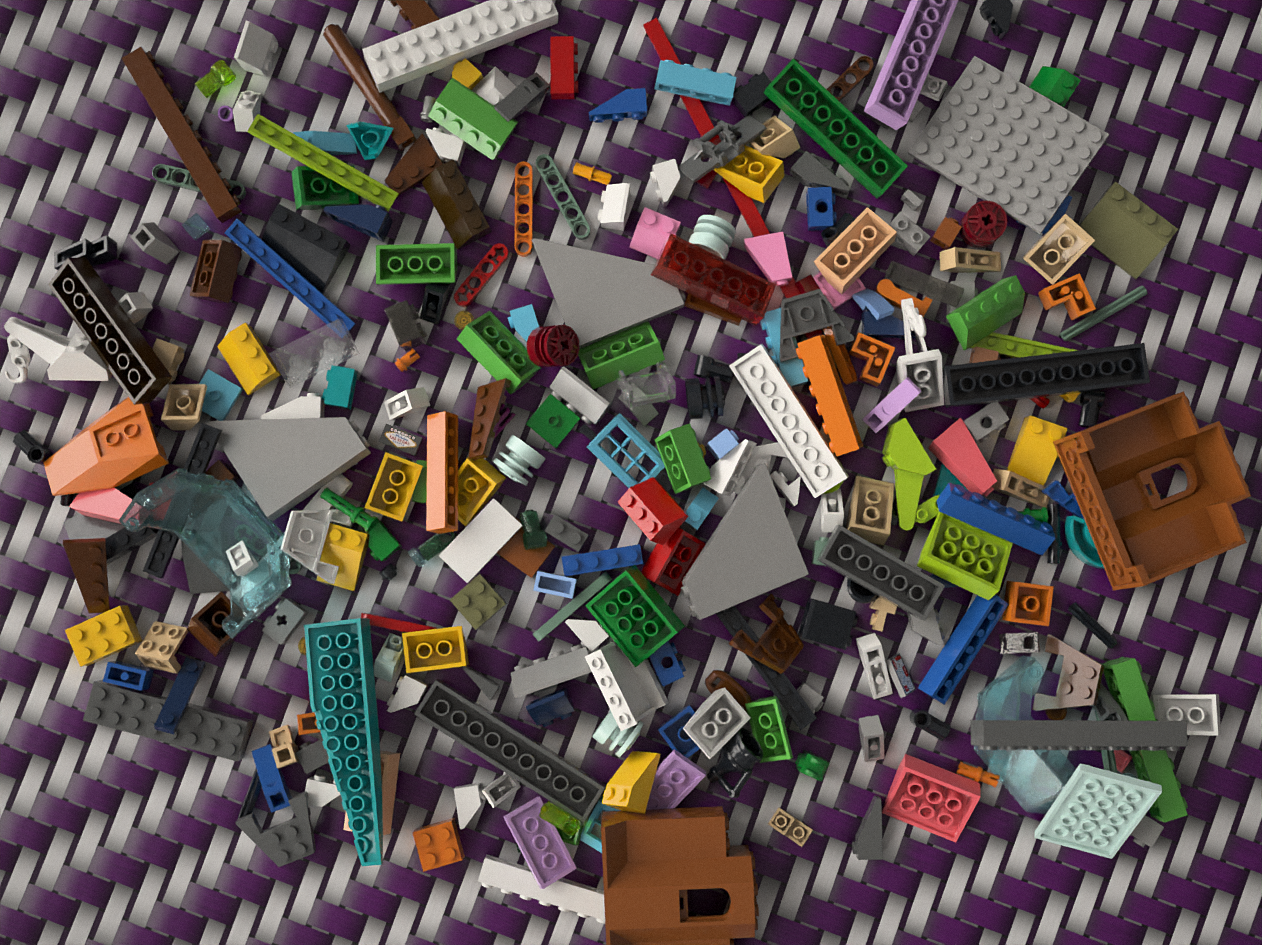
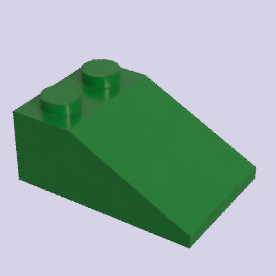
(317, 191)

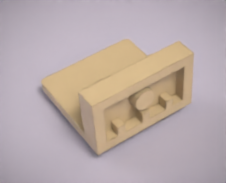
(160, 647)

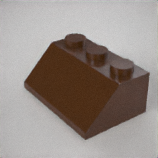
(216, 271)

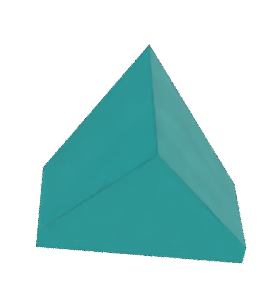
(369, 138)

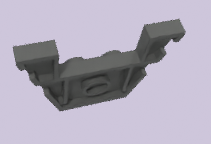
(807, 314)
(286, 840)

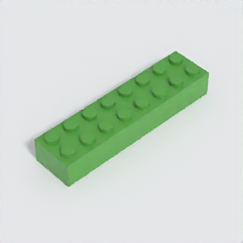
(1154, 766)

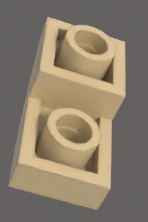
(790, 827)

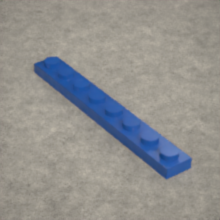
(286, 274)

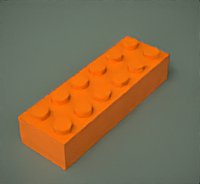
(830, 395)

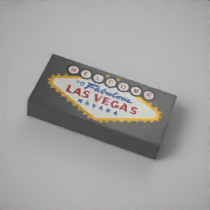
(400, 439)

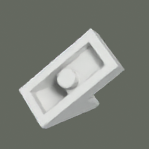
(790, 491)
(241, 559)

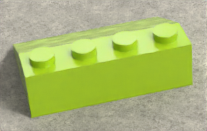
(965, 556)

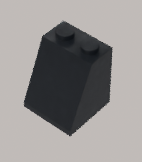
(827, 624)

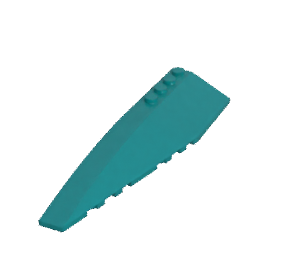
(347, 717)

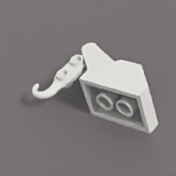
(68, 357)
(923, 367)

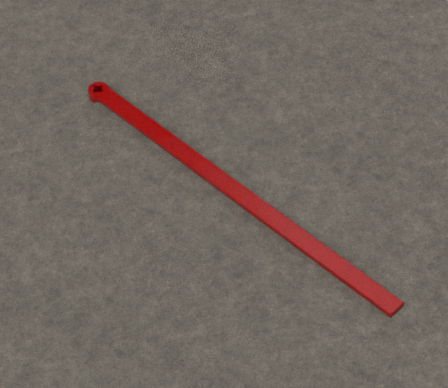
(703, 124)

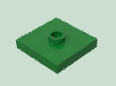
(553, 421)

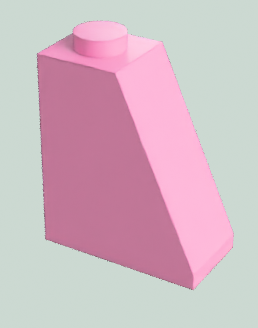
(770, 256)

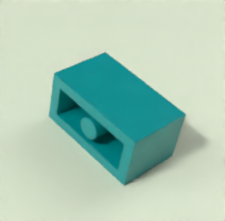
(340, 387)

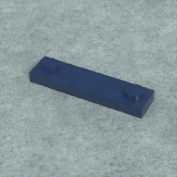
(179, 696)

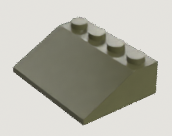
(1127, 230)

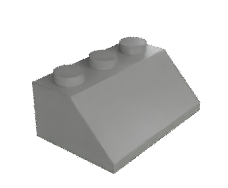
(579, 397)

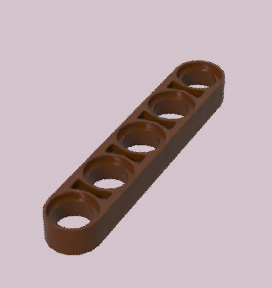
(854, 70)

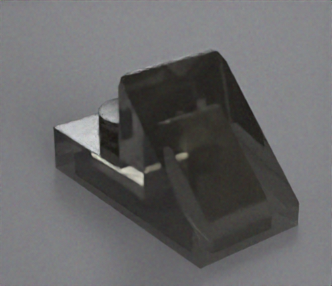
(1019, 642)

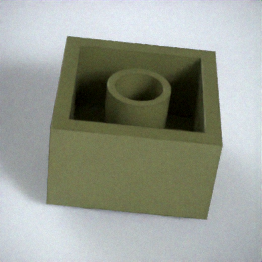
(478, 601)

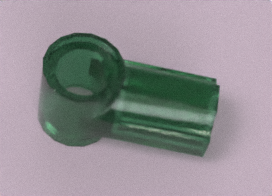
(533, 535)
(435, 545)

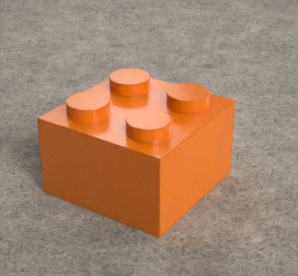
(1028, 603)
(438, 844)

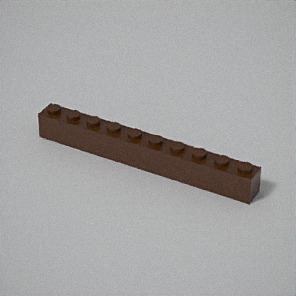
(181, 134)

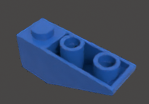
(627, 104)
(271, 779)

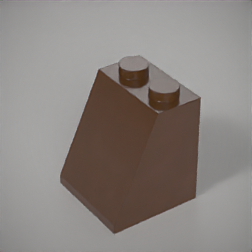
(207, 624)

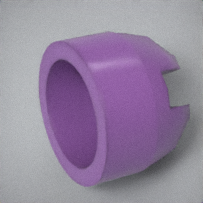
(222, 112)

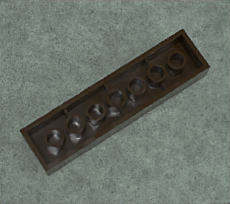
(110, 330)

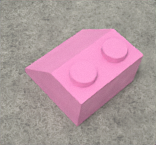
(652, 232)

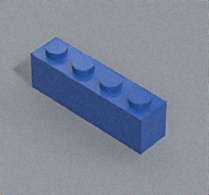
(602, 560)

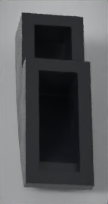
(96, 252)

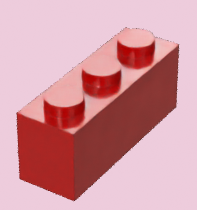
(563, 67)

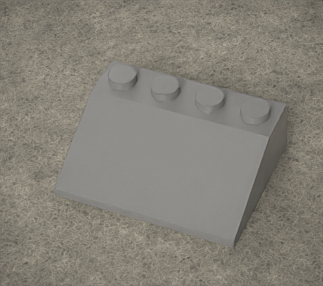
(551, 671)

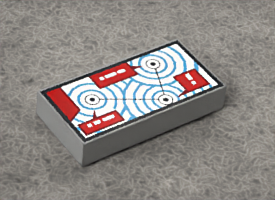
(900, 675)

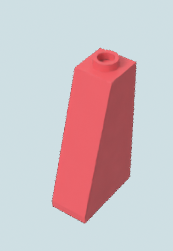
(963, 458)
(102, 504)

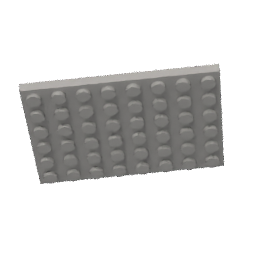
(1008, 144)

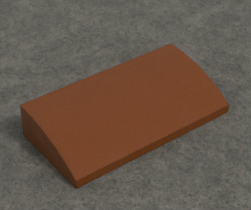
(526, 560)

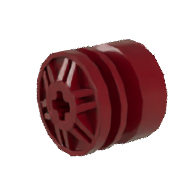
(973, 227)
(553, 346)

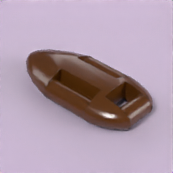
(732, 686)

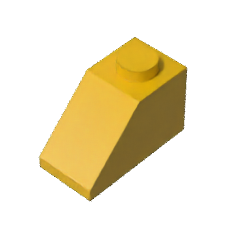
(466, 74)

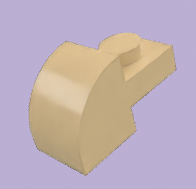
(882, 608)
(284, 746)

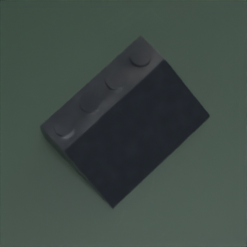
(305, 246)
(118, 539)

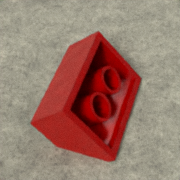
(653, 510)
(672, 561)

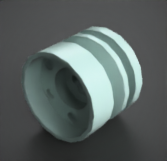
(713, 235)
(518, 460)
(610, 730)

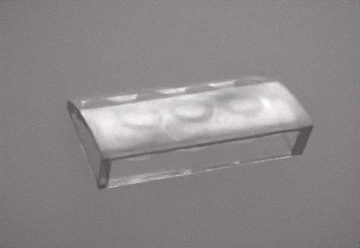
(314, 353)

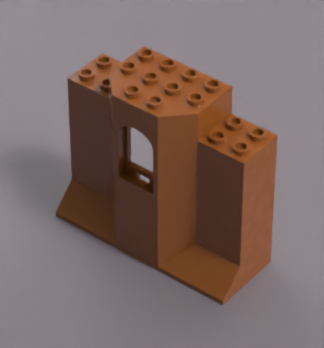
(1140, 533)
(655, 861)

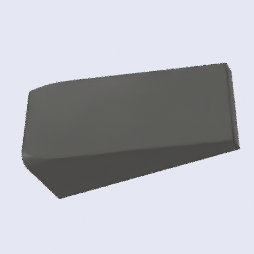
(487, 685)

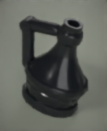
(737, 756)

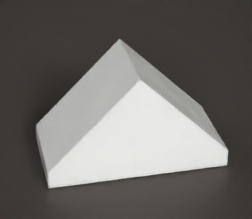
(500, 789)

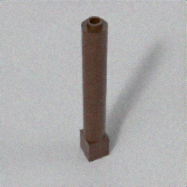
(363, 78)

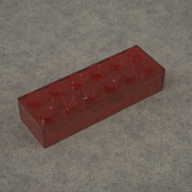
(713, 279)

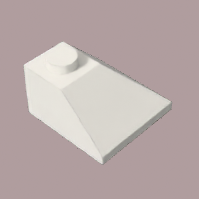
(494, 87)

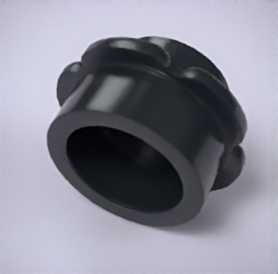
(388, 572)

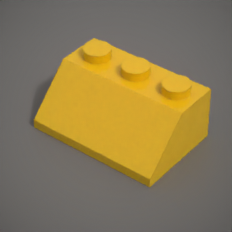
(248, 358)
(393, 486)
(435, 649)

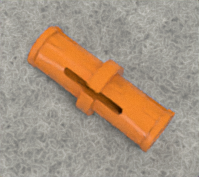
(978, 774)

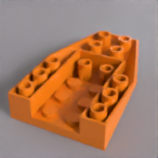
(107, 452)

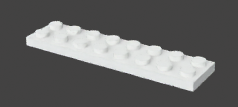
(788, 421)

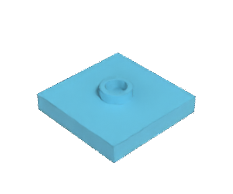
(219, 395)

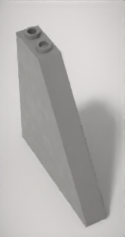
(603, 291)
(290, 457)
(746, 553)

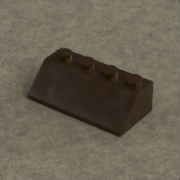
(456, 205)

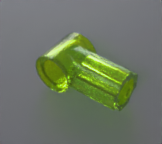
(219, 75)
(559, 818)

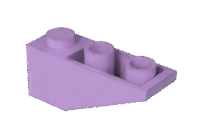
(891, 405)

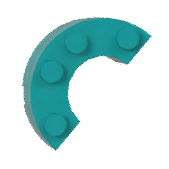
(1081, 542)

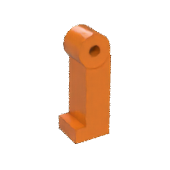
(895, 295)

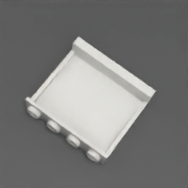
(627, 689)

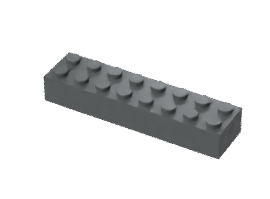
(138, 710)

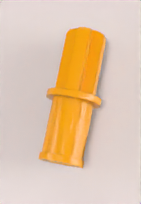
(592, 173)

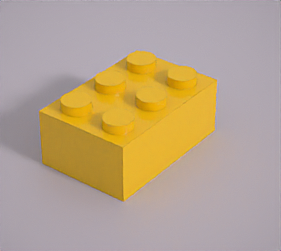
(103, 635)

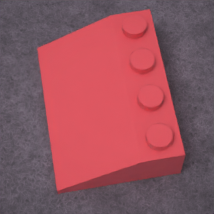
(931, 798)

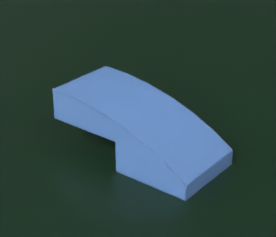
(874, 302)

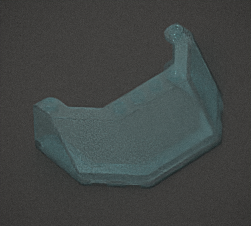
(210, 520)
(1029, 775)

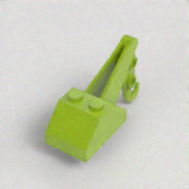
(910, 463)

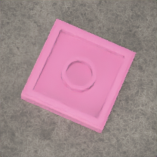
(833, 296)

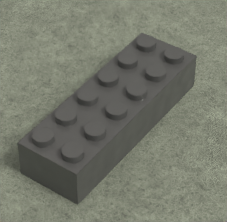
(880, 572)

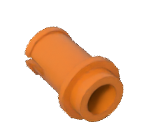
(405, 361)

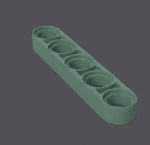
(172, 172)
(555, 190)
(572, 606)

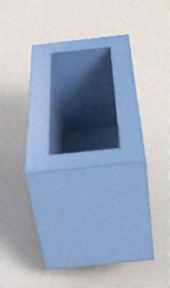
(722, 443)
(555, 584)

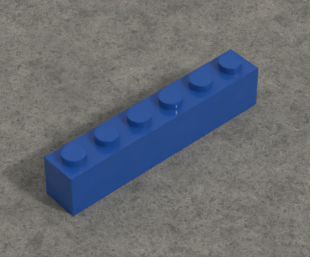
(995, 518)
(962, 647)

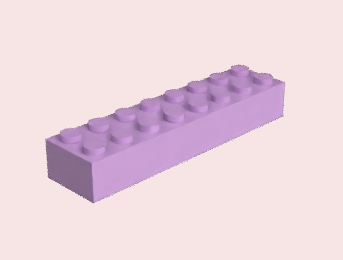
(909, 61)

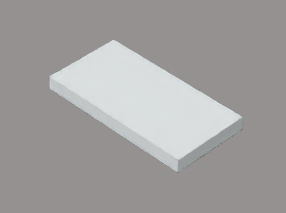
(480, 540)

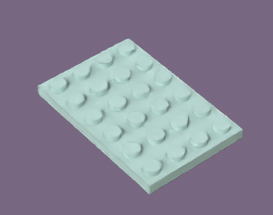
(1097, 811)

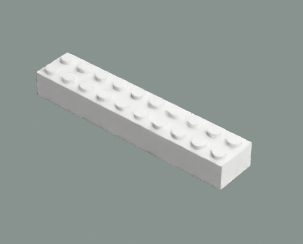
(455, 38)

